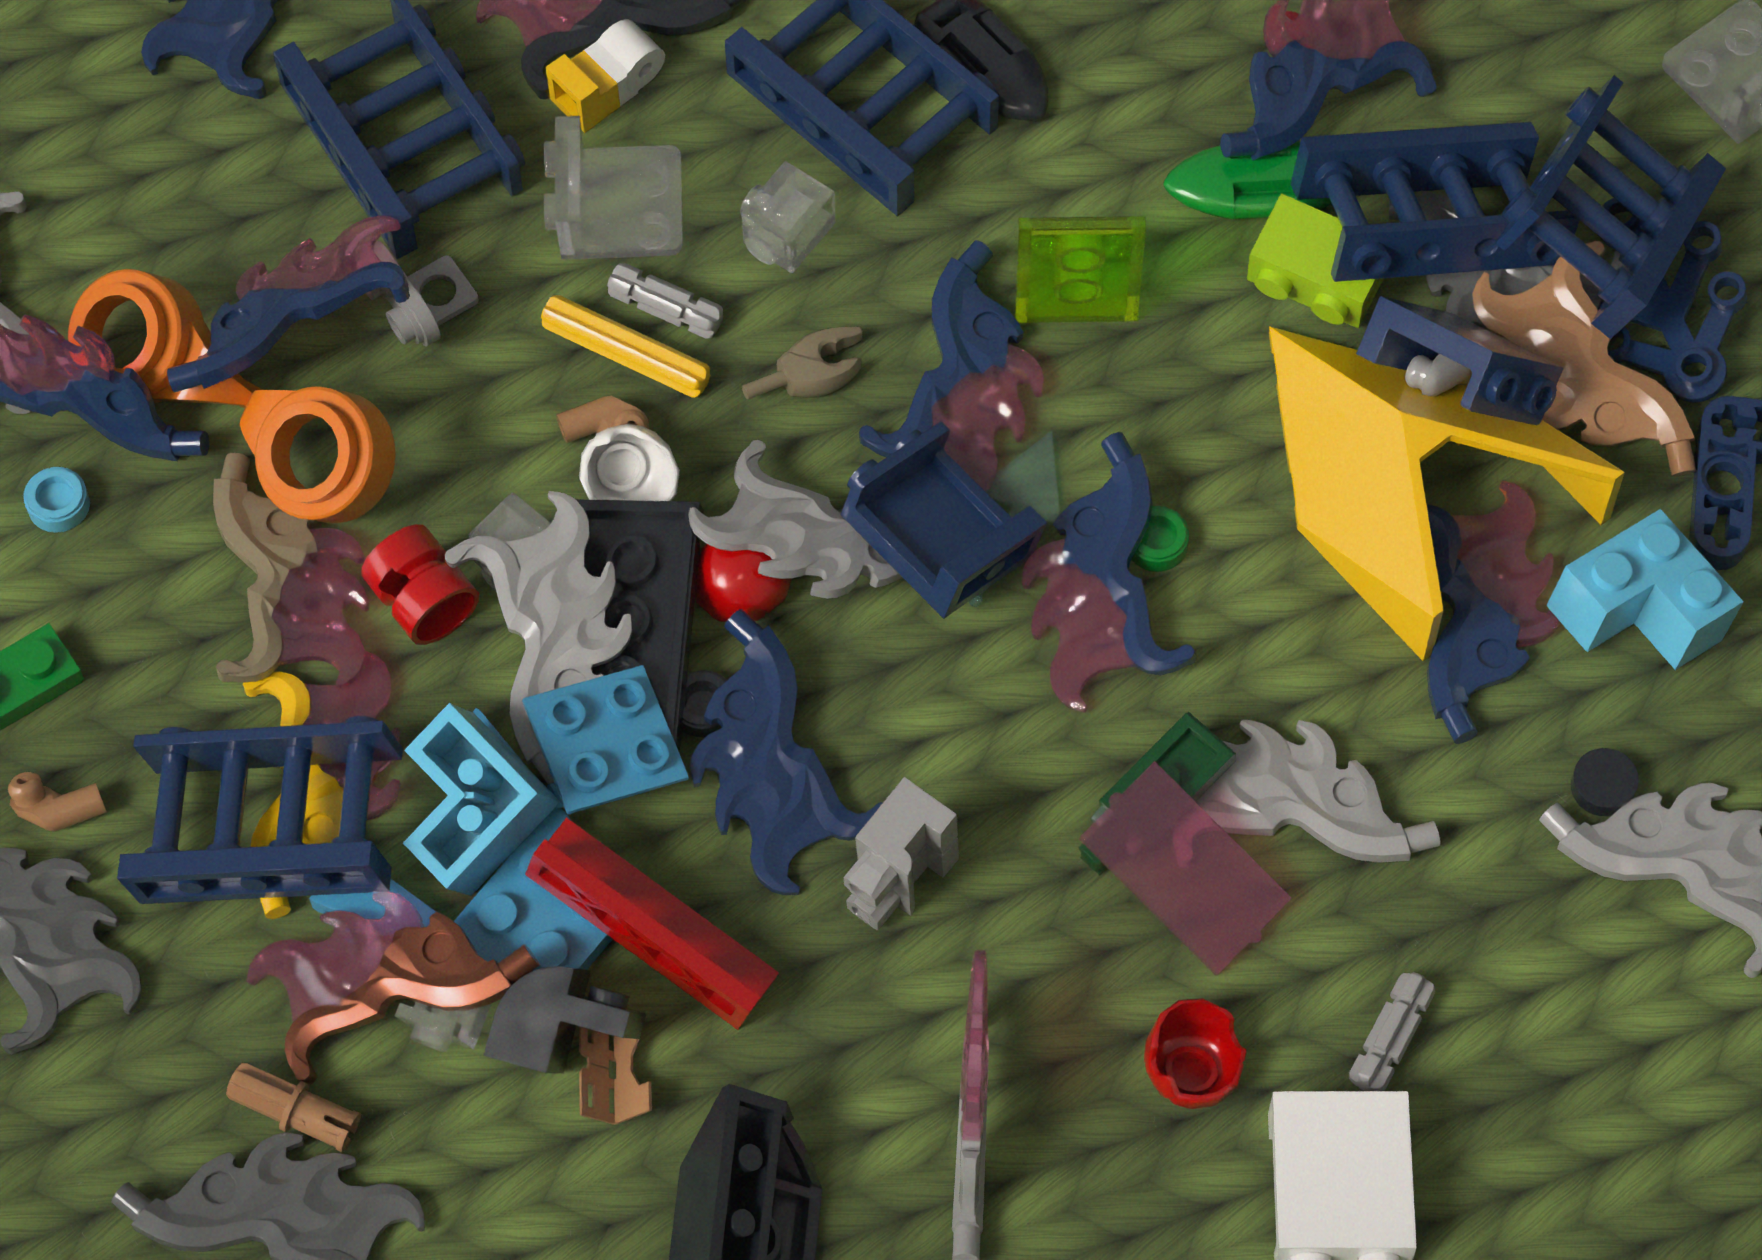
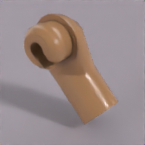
(598, 416)
(49, 808)

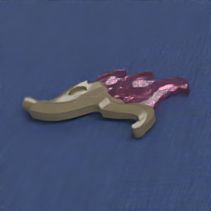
(298, 584)

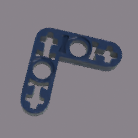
(1732, 455)

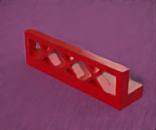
(651, 923)

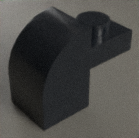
(541, 1015)

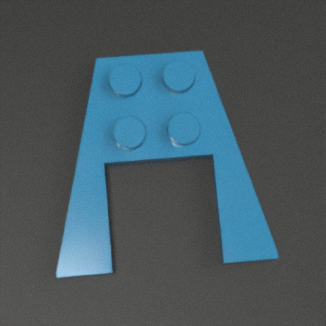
(506, 910)

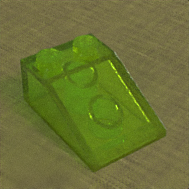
(1078, 268)

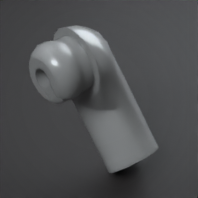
(1436, 375)

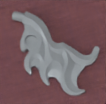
(794, 529)
(552, 607)
(1301, 786)
(1702, 848)

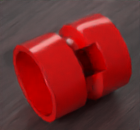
(414, 579)

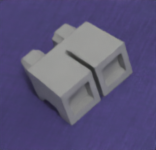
(896, 848)

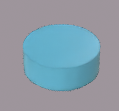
(56, 499)

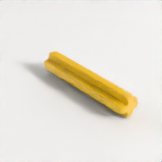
(625, 346)

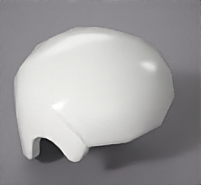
(628, 465)

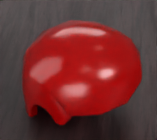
(732, 583)
(1194, 1054)

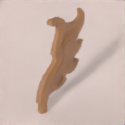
(1604, 395)

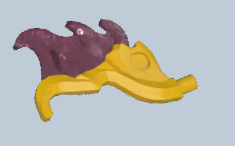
(325, 705)

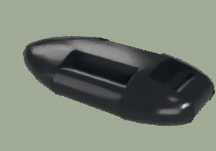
(989, 47)

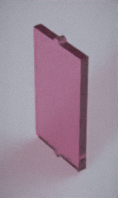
(1184, 868)

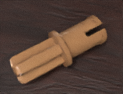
(293, 1106)

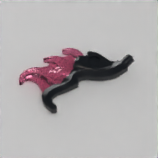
(573, 25)

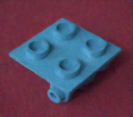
(604, 740)

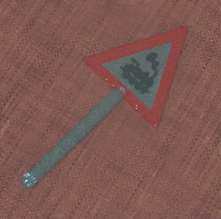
(1027, 482)

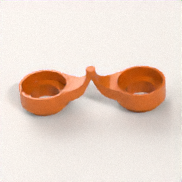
(269, 417)

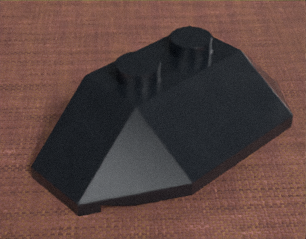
(746, 1185)

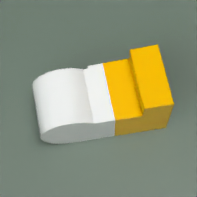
(604, 73)

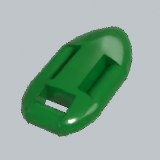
(1236, 185)

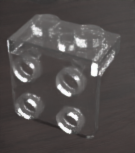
(1724, 68)
(612, 197)

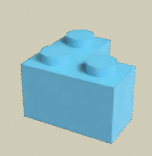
(1647, 580)
(488, 805)

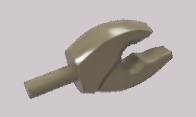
(804, 370)

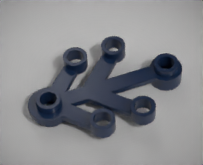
(1668, 314)

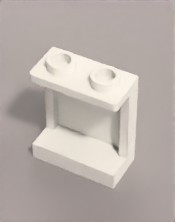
(1342, 1175)

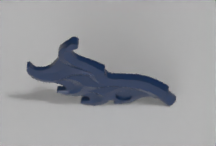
(216, 34)
(760, 767)

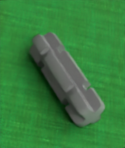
(665, 300)
(1392, 1032)

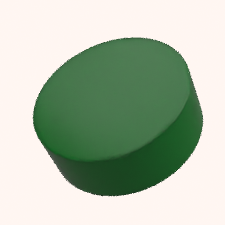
(1164, 541)

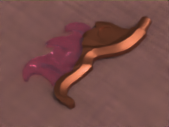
(373, 964)

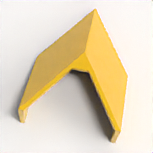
(1357, 474)

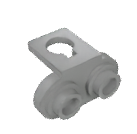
(414, 317)

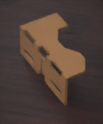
(629, 1096)

